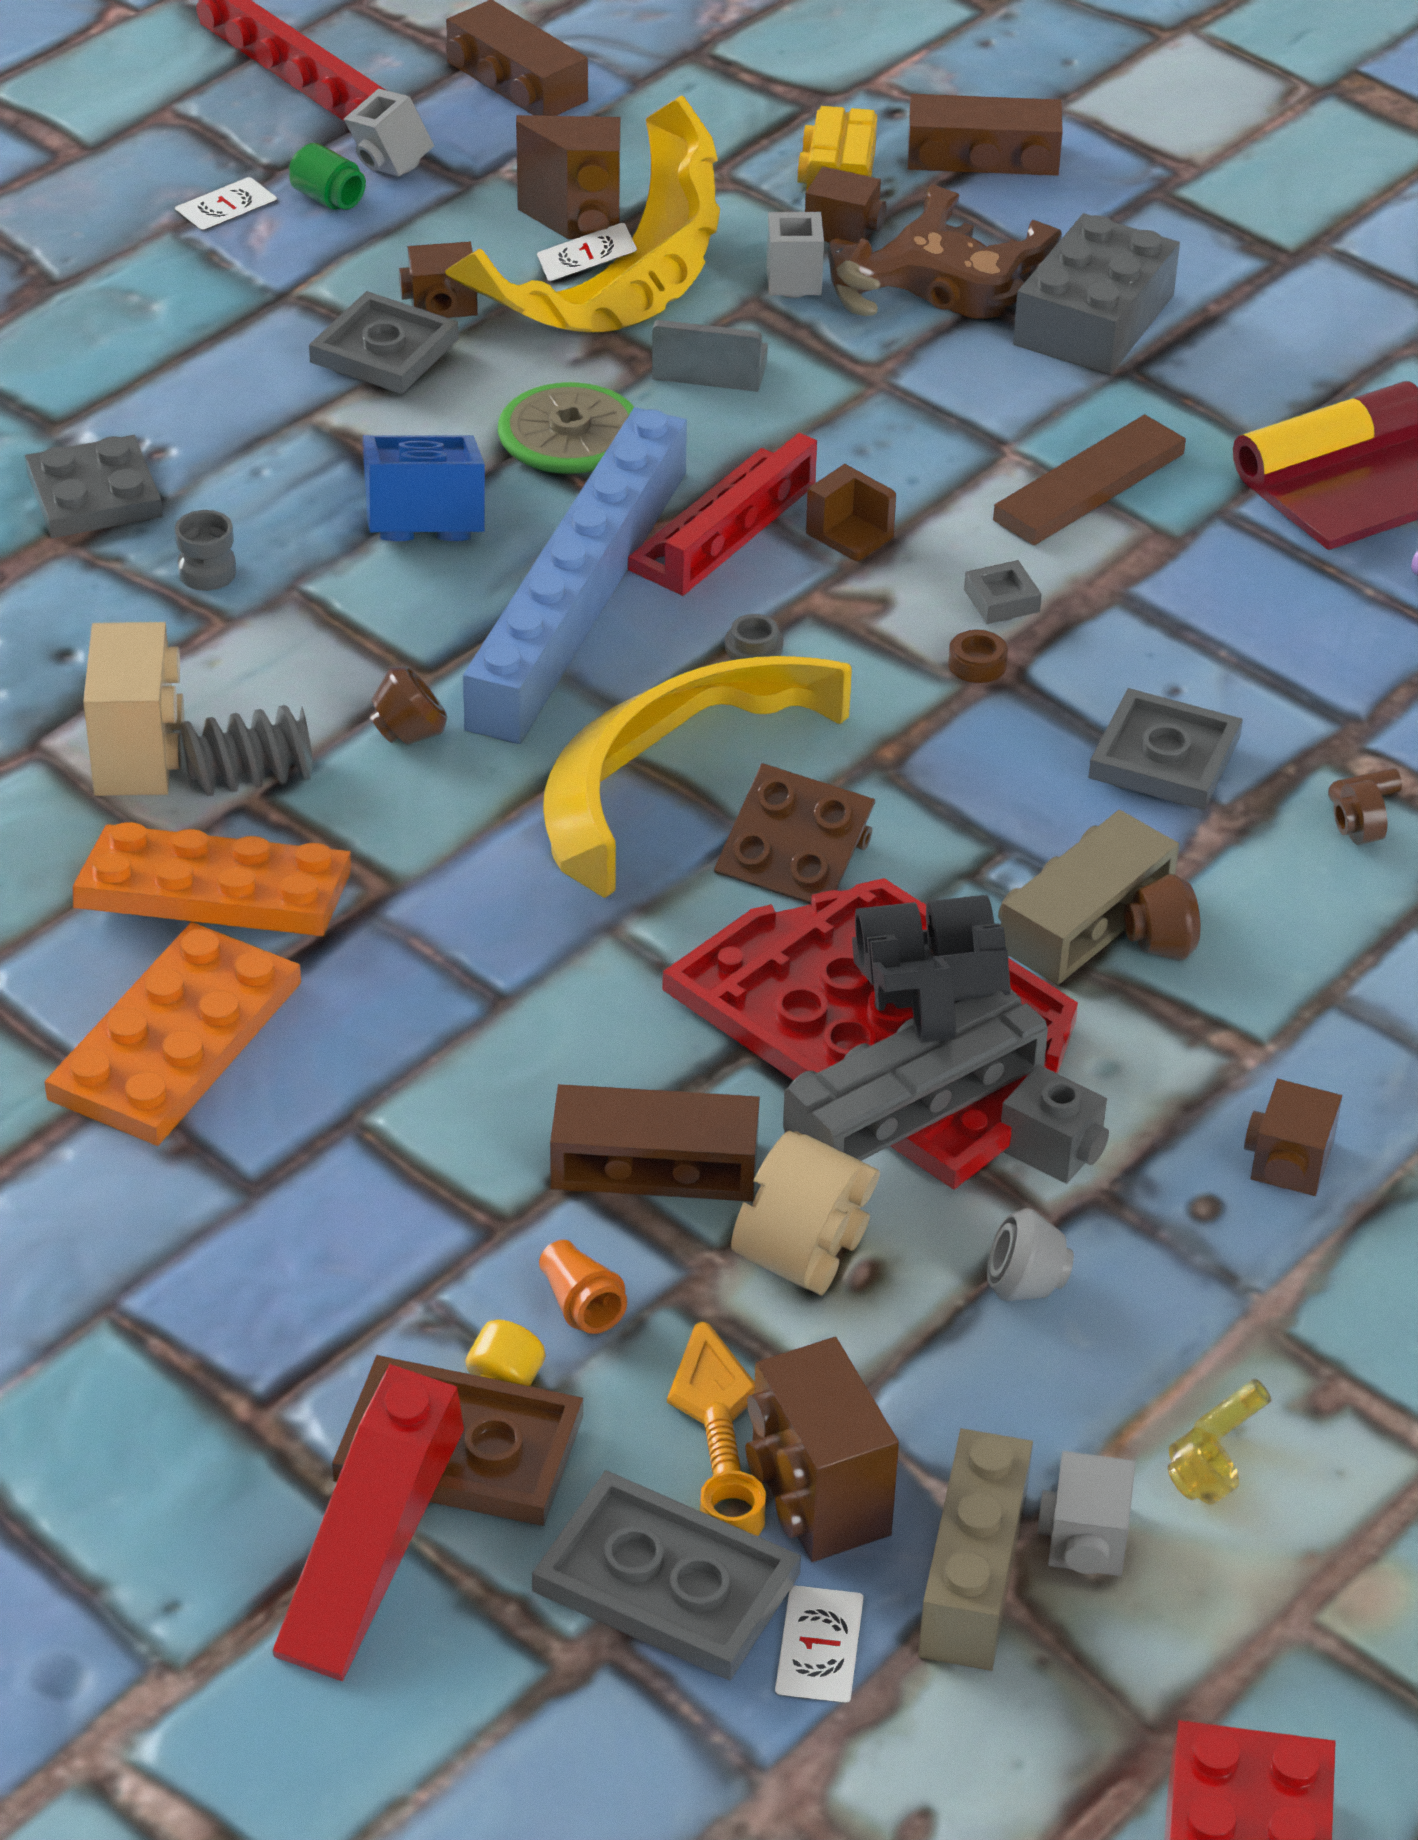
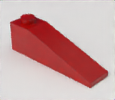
(370, 1519)

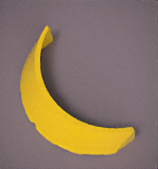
(668, 241)
(759, 685)

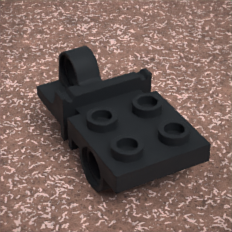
(929, 969)

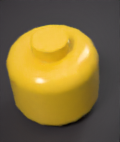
(506, 1353)

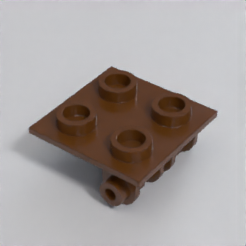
(795, 834)

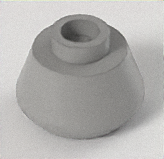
(1028, 1258)

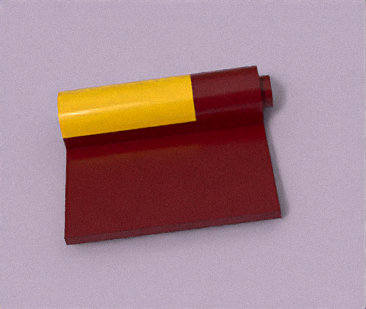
(1340, 466)

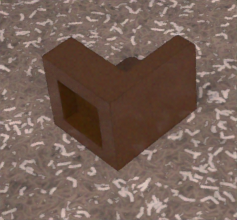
(850, 512)

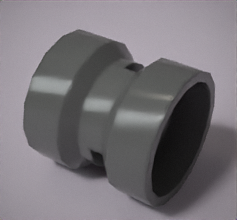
(205, 560)

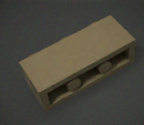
(1082, 895)
(975, 1549)

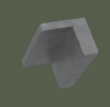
(708, 355)

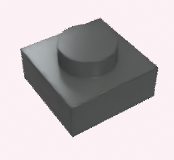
(1002, 592)

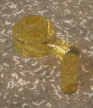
(1198, 1460)

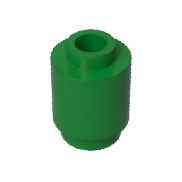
(326, 177)

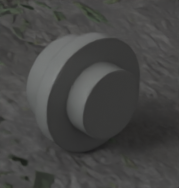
(753, 637)

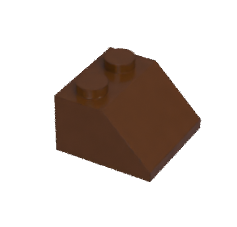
(569, 172)

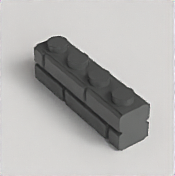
(907, 1085)

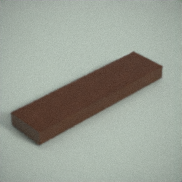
(1089, 479)

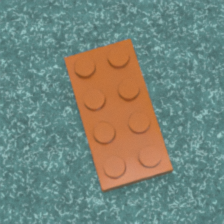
(213, 879)
(173, 1033)

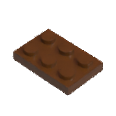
(509, 1447)

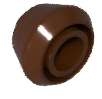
(407, 708)
(1164, 918)

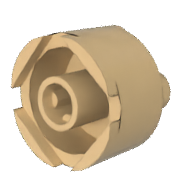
(805, 1211)

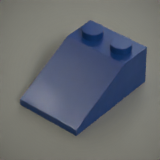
(424, 486)

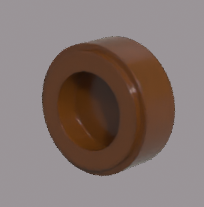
(978, 656)

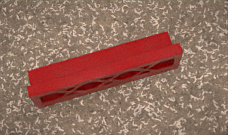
(727, 516)

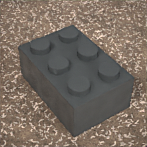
(1096, 293)

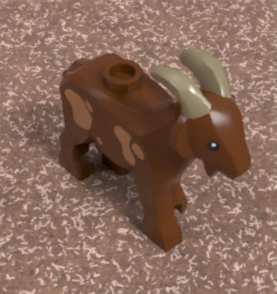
(940, 263)

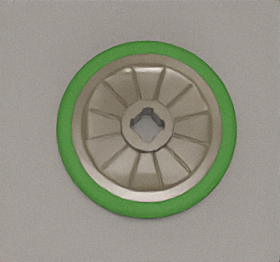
(562, 426)

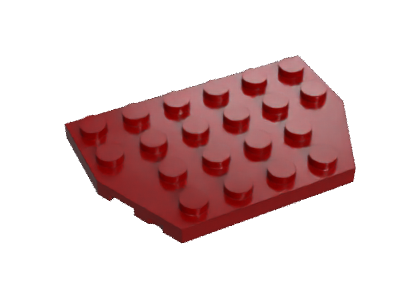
(801, 1004)

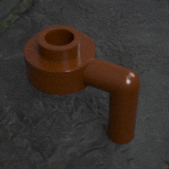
(1360, 804)

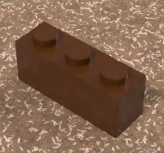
(517, 59)
(984, 134)
(654, 1142)

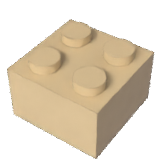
(132, 708)

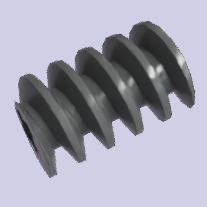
(247, 749)

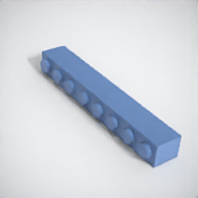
(574, 576)

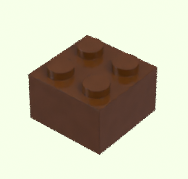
(822, 1449)

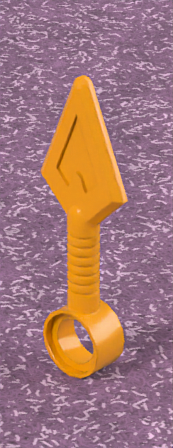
(715, 1392)

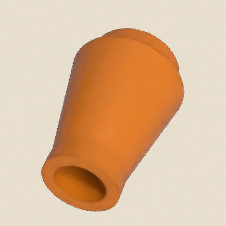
(586, 1291)

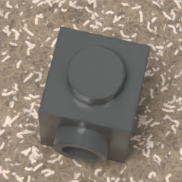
(1055, 1124)

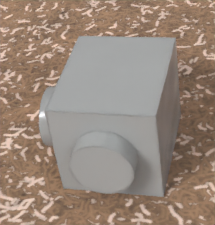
(388, 133)
(795, 253)
(1088, 1513)

